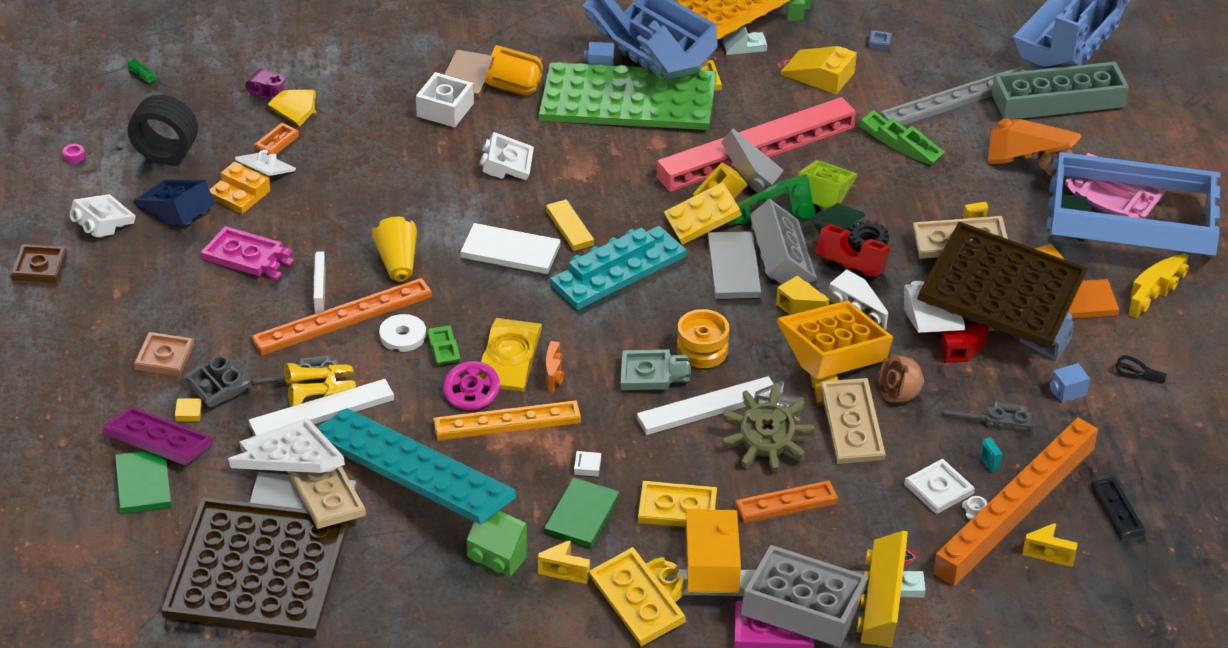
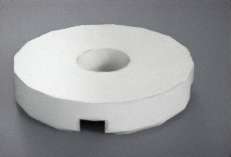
(402, 323)

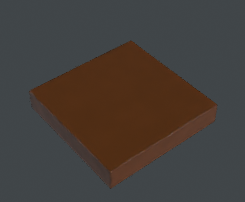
(38, 263)

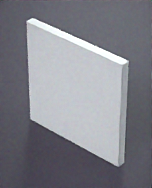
(265, 163)

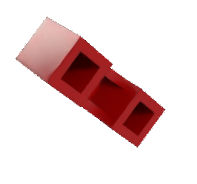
(834, 246)

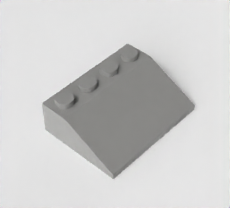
(804, 595)

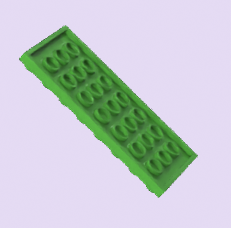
(627, 97)

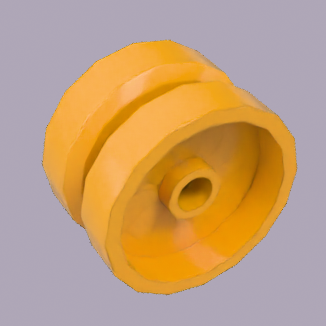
(703, 338)

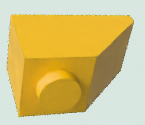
(725, 174)

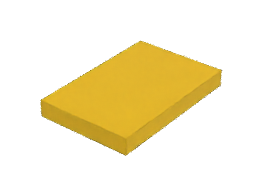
(668, 502)

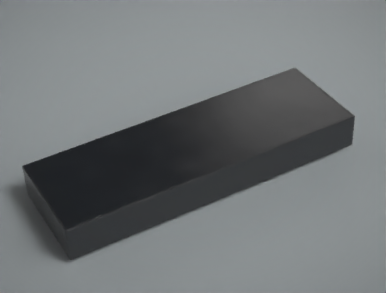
(1117, 508)

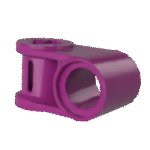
(265, 84)

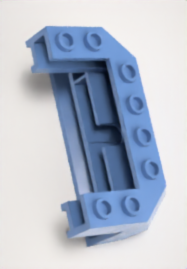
(1067, 31)
(656, 34)

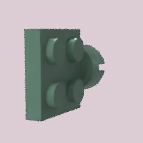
(653, 369)

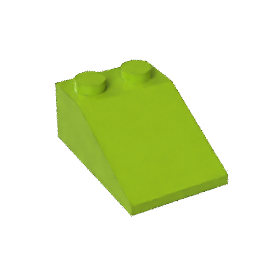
(828, 183)

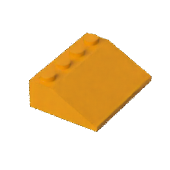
(835, 339)

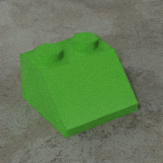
(498, 543)

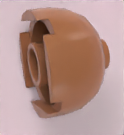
(900, 379)

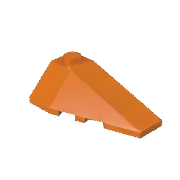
(1026, 138)

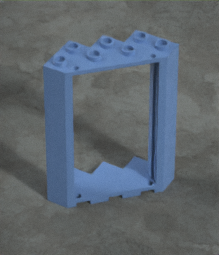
(1130, 229)

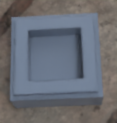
(880, 40)

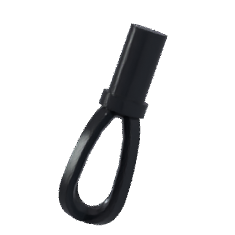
(1146, 372)

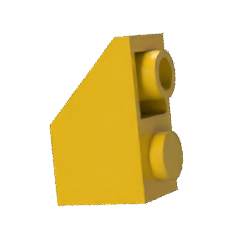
(799, 296)

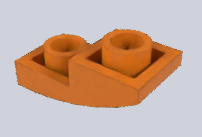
(554, 358)

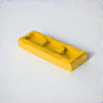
(570, 225)

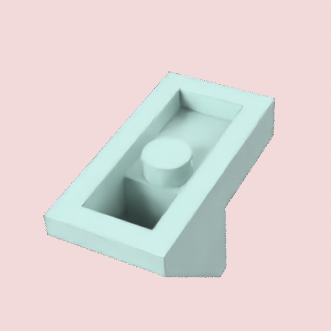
(742, 42)

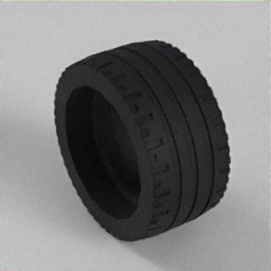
(152, 144)

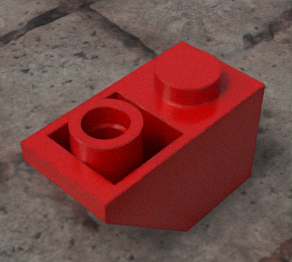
(963, 344)

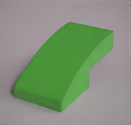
(443, 345)

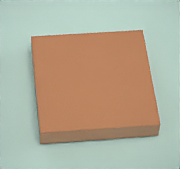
(164, 354)

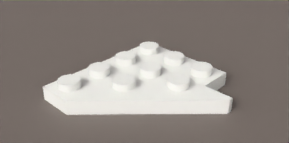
(289, 448)

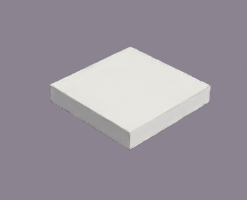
(939, 486)

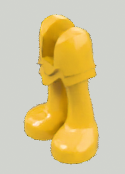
(299, 391)

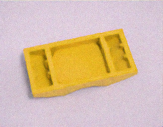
(511, 352)

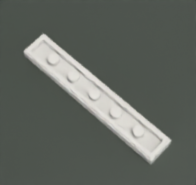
(326, 407)
(698, 407)

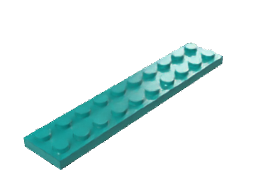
(416, 466)

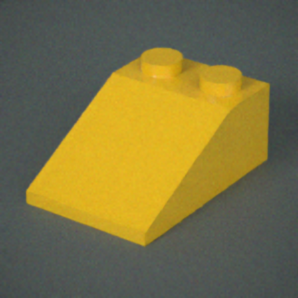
(822, 67)

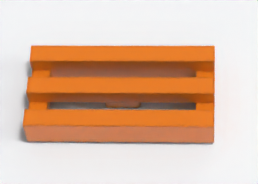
(278, 142)

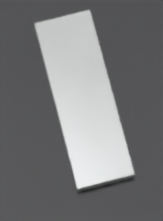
(319, 282)

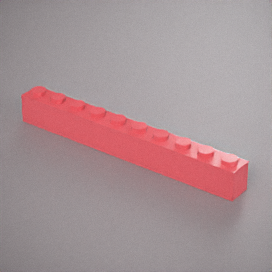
(770, 138)

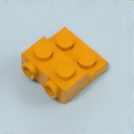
(240, 187)

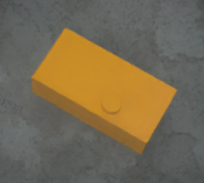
(712, 551)

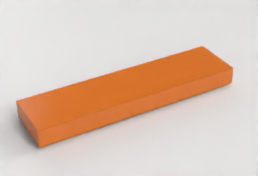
(786, 502)

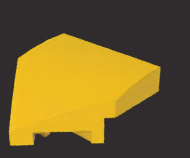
(294, 105)

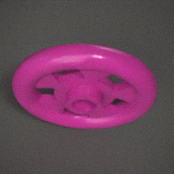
(473, 368)

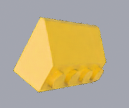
(883, 590)

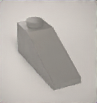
(751, 163)

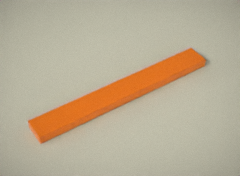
(341, 316)

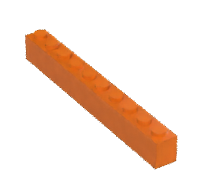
(1014, 502)

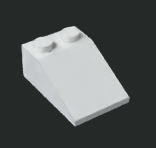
(928, 317)

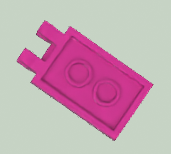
(247, 253)

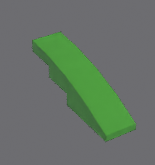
(904, 140)

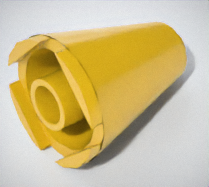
(396, 245)

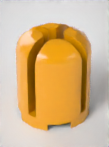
(514, 71)

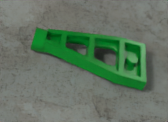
(799, 198)

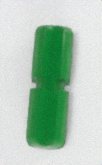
(142, 70)

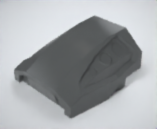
(217, 381)

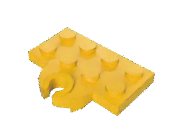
(642, 593)

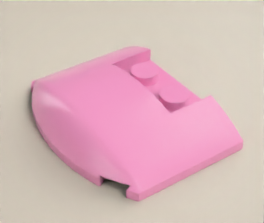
(1116, 197)

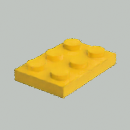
(702, 213)

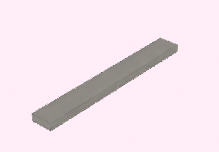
(943, 101)

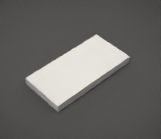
(510, 248)

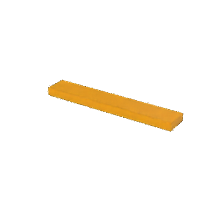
(507, 420)

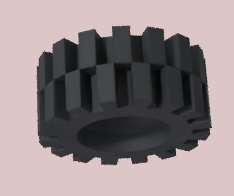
(864, 231)

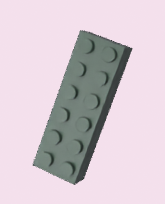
(1060, 90)

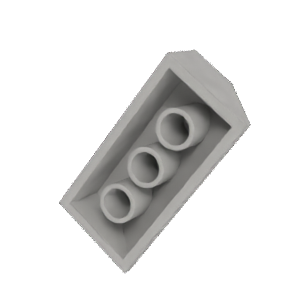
(781, 244)

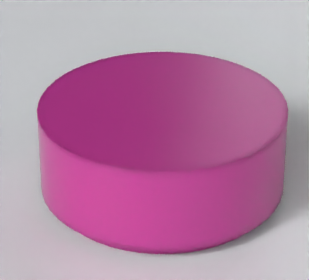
(73, 153)

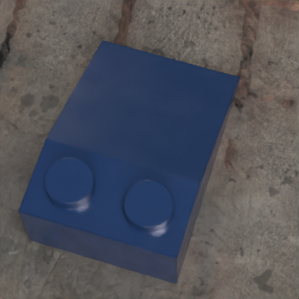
(177, 200)

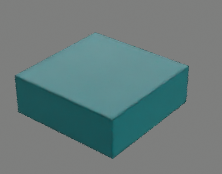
(991, 455)

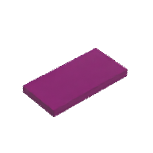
(158, 435)

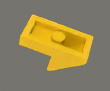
(1044, 546)
(560, 564)

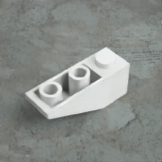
(858, 292)

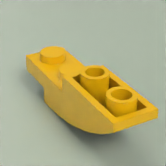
(1157, 281)

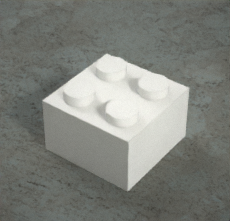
(444, 99)

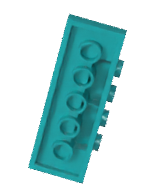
(616, 265)

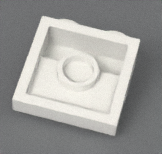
(506, 156)
(100, 214)

